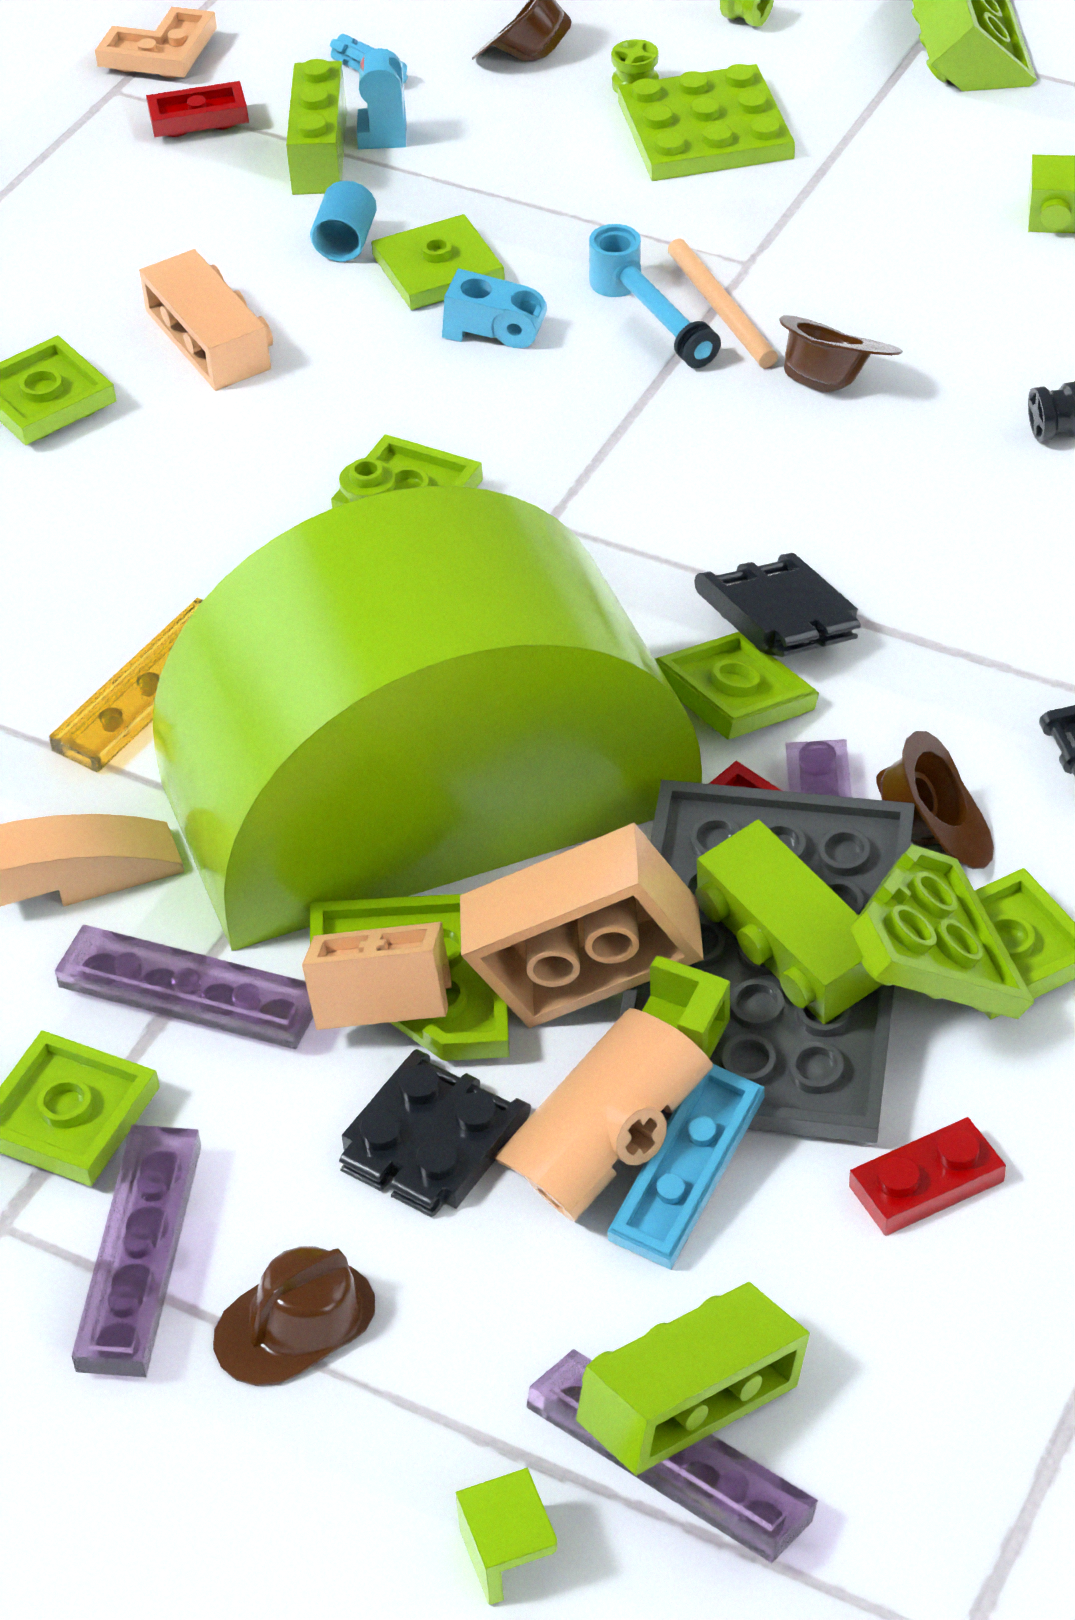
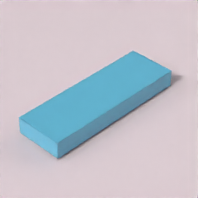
(687, 1167)

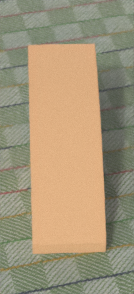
(83, 856)

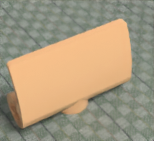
(606, 1111)

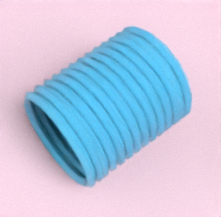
(343, 221)

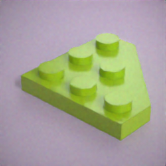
(936, 938)
(475, 1015)

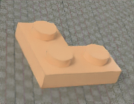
(165, 51)

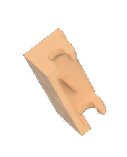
(377, 976)

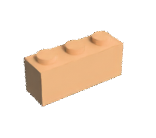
(206, 319)

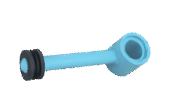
(617, 273)

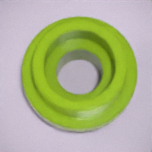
(366, 478)

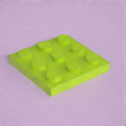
(705, 122)

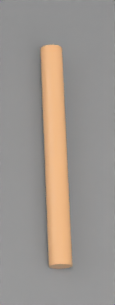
(723, 303)

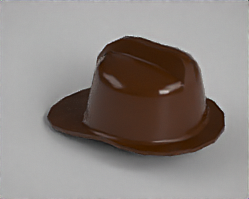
(532, 32)
(825, 355)
(942, 803)
(293, 1317)

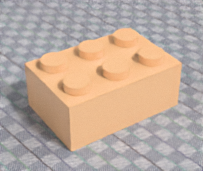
(579, 926)

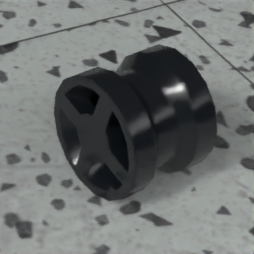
(1052, 411)

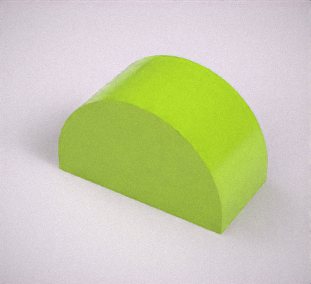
(407, 707)

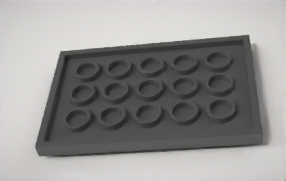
(812, 1073)

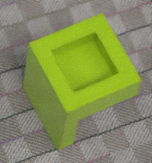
(689, 1001)
(503, 1528)

